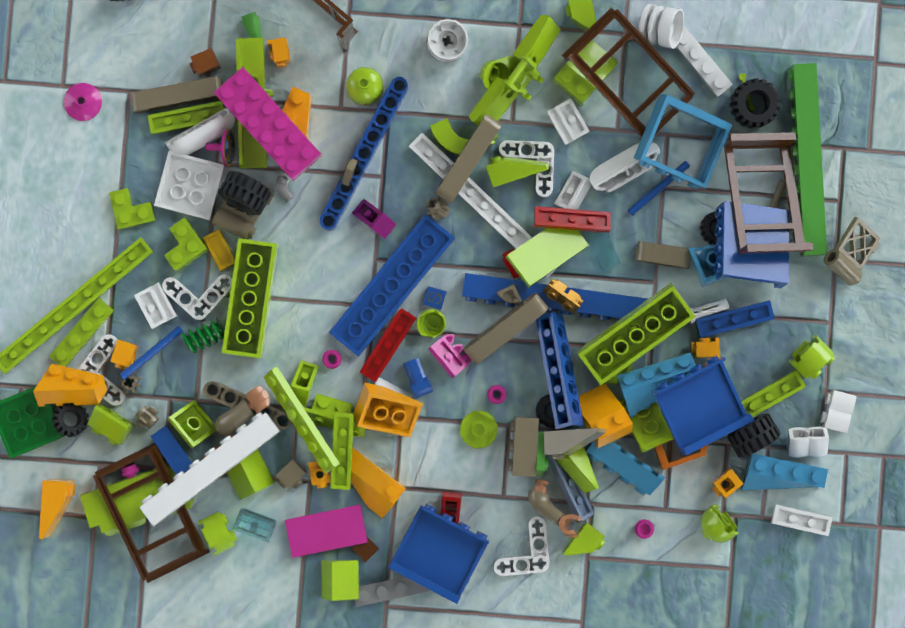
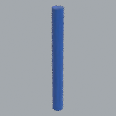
(656, 190)
(150, 353)

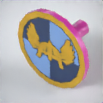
(226, 147)

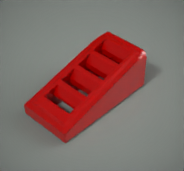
(451, 496)

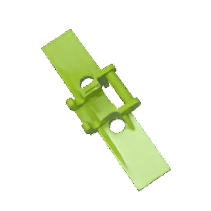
(531, 53)
(251, 57)

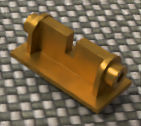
(570, 301)

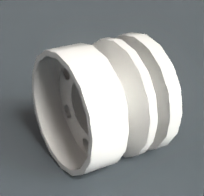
(662, 25)
(447, 29)

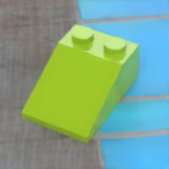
(574, 82)

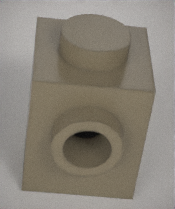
(291, 475)

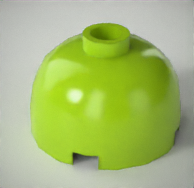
(364, 86)
(717, 526)

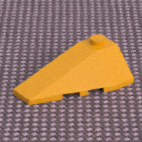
(374, 484)

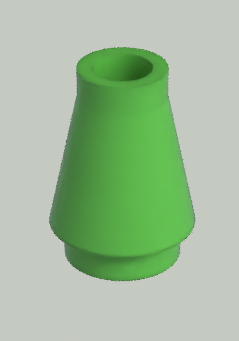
(252, 25)

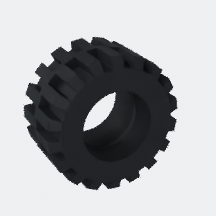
(771, 103)
(244, 192)
(754, 435)

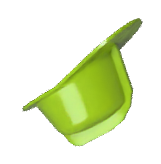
(499, 68)

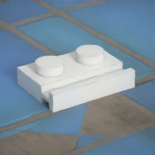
(568, 121)
(155, 305)

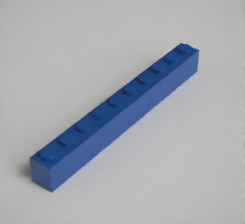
(595, 303)

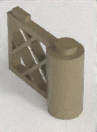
(236, 221)
(846, 265)

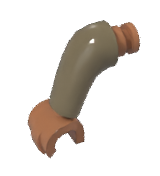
(242, 412)
(540, 502)

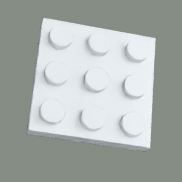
(189, 185)

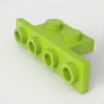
(323, 412)

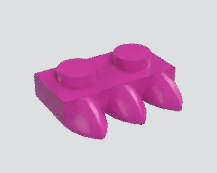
(449, 355)

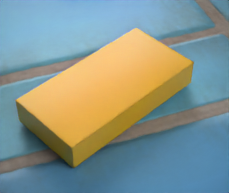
(219, 250)

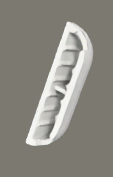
(202, 133)
(621, 169)

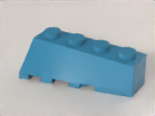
(703, 262)
(638, 384)
(626, 466)
(774, 473)

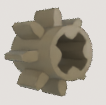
(437, 208)
(135, 384)
(147, 417)

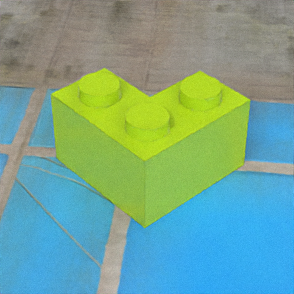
(189, 247)

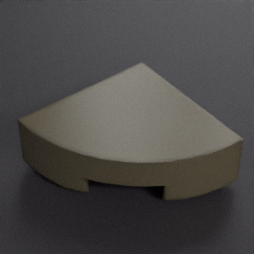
(349, 171)
(509, 295)

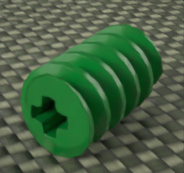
(204, 336)

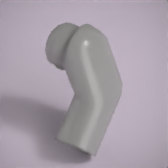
(282, 187)

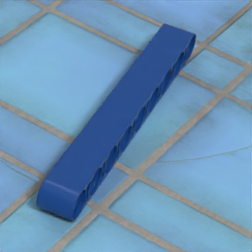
(372, 147)

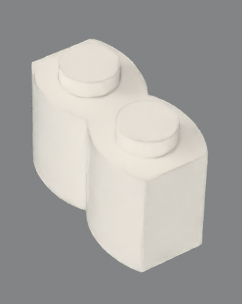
(838, 412)
(807, 442)

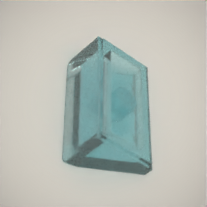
(254, 524)

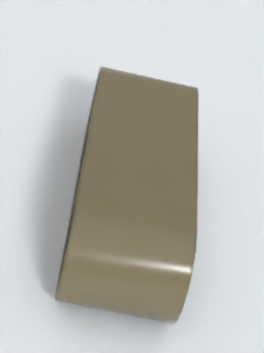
(663, 255)

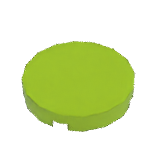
(478, 429)

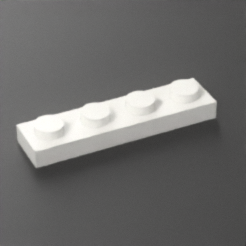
(703, 64)

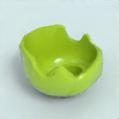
(431, 323)

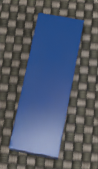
(171, 450)

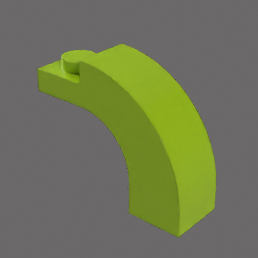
(449, 139)

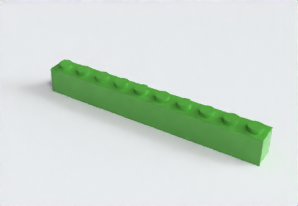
(808, 155)

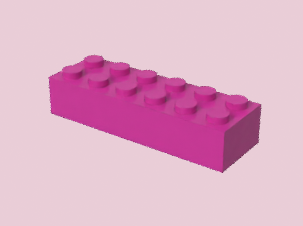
(268, 124)

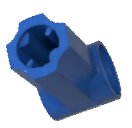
(418, 381)

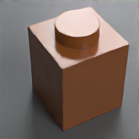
(204, 62)

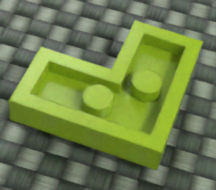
(127, 214)

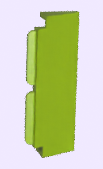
(127, 504)

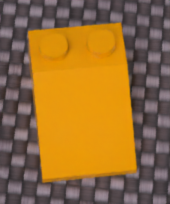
(386, 410)
(604, 411)
(54, 501)

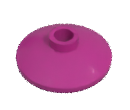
(89, 108)

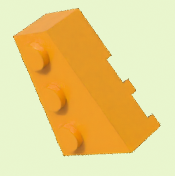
(298, 109)
(69, 385)

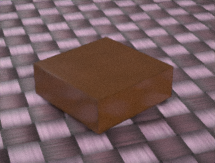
(365, 550)

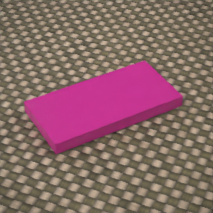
(326, 531)

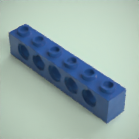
(559, 371)

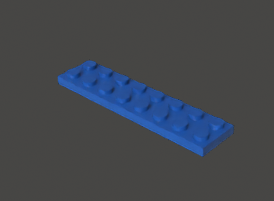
(392, 285)

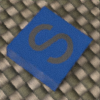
(434, 298)

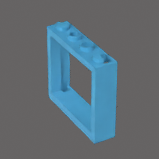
(712, 154)

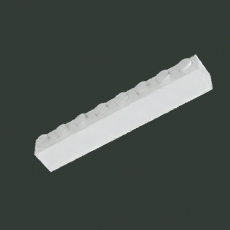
(209, 469)

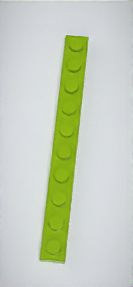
(74, 304)

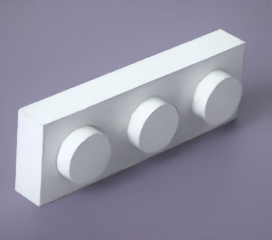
(801, 520)

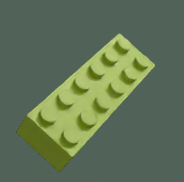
(250, 298)
(636, 333)

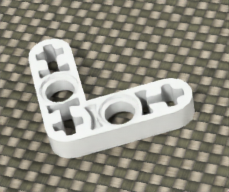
(549, 158)
(195, 302)
(109, 398)
(535, 553)

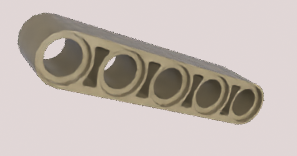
(175, 94)
(468, 158)
(505, 328)
(223, 390)

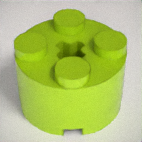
(811, 357)
(217, 533)

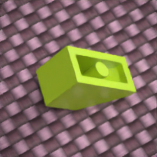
(581, 13)
(304, 381)
(587, 542)

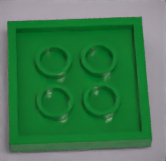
(25, 424)

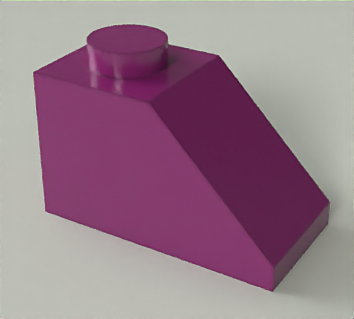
(374, 218)

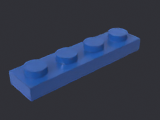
(734, 319)

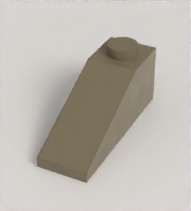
(568, 441)

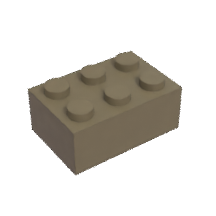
(523, 446)

